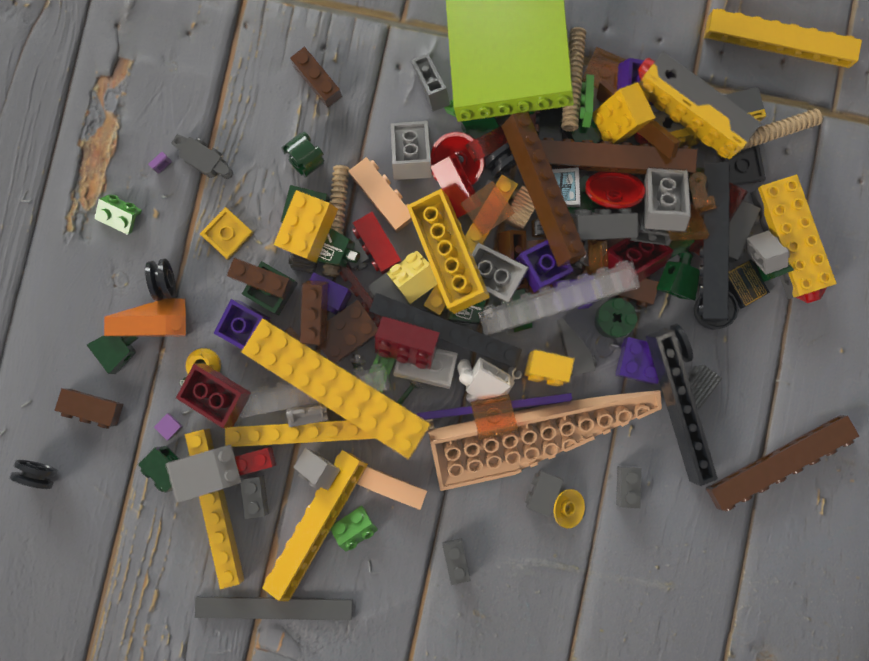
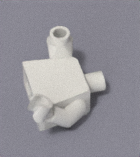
(485, 379)

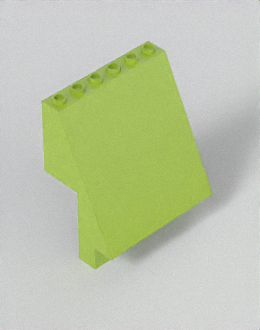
(508, 57)

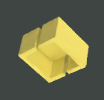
(413, 276)

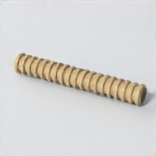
(576, 48)
(784, 128)
(338, 200)

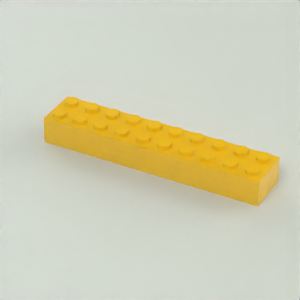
(336, 388)

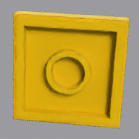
(226, 233)

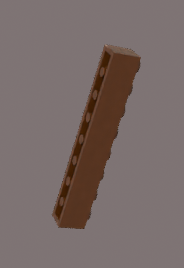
(615, 157)
(543, 189)
(782, 462)

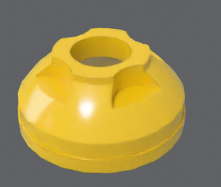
(209, 356)

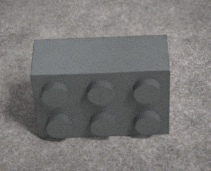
(605, 224)

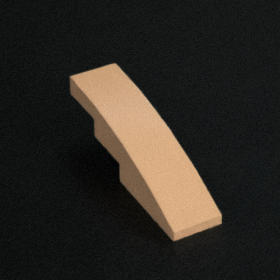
(392, 487)

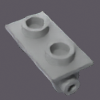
(306, 414)

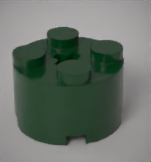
(303, 154)
(626, 318)

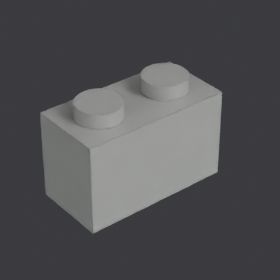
(767, 252)
(316, 469)

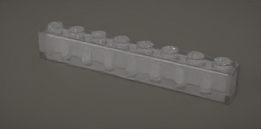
(559, 299)
(288, 396)

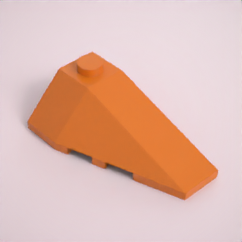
(153, 319)

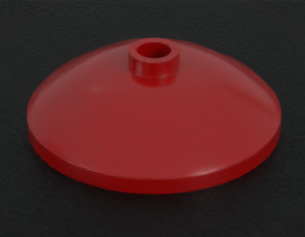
(455, 143)
(615, 190)

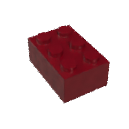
(645, 256)
(406, 343)
(213, 395)

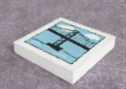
(569, 185)

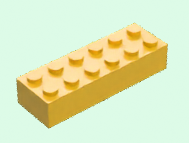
(448, 251)

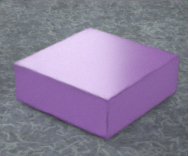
(160, 162)
(168, 426)

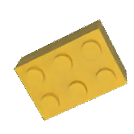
(623, 114)
(306, 226)
(548, 367)

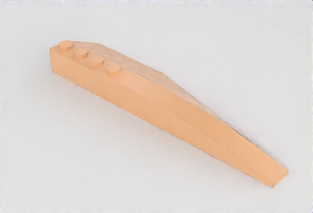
(541, 434)

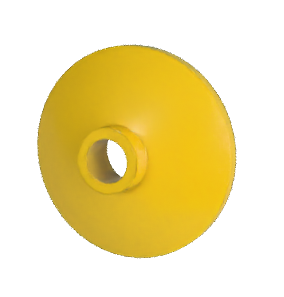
(569, 508)

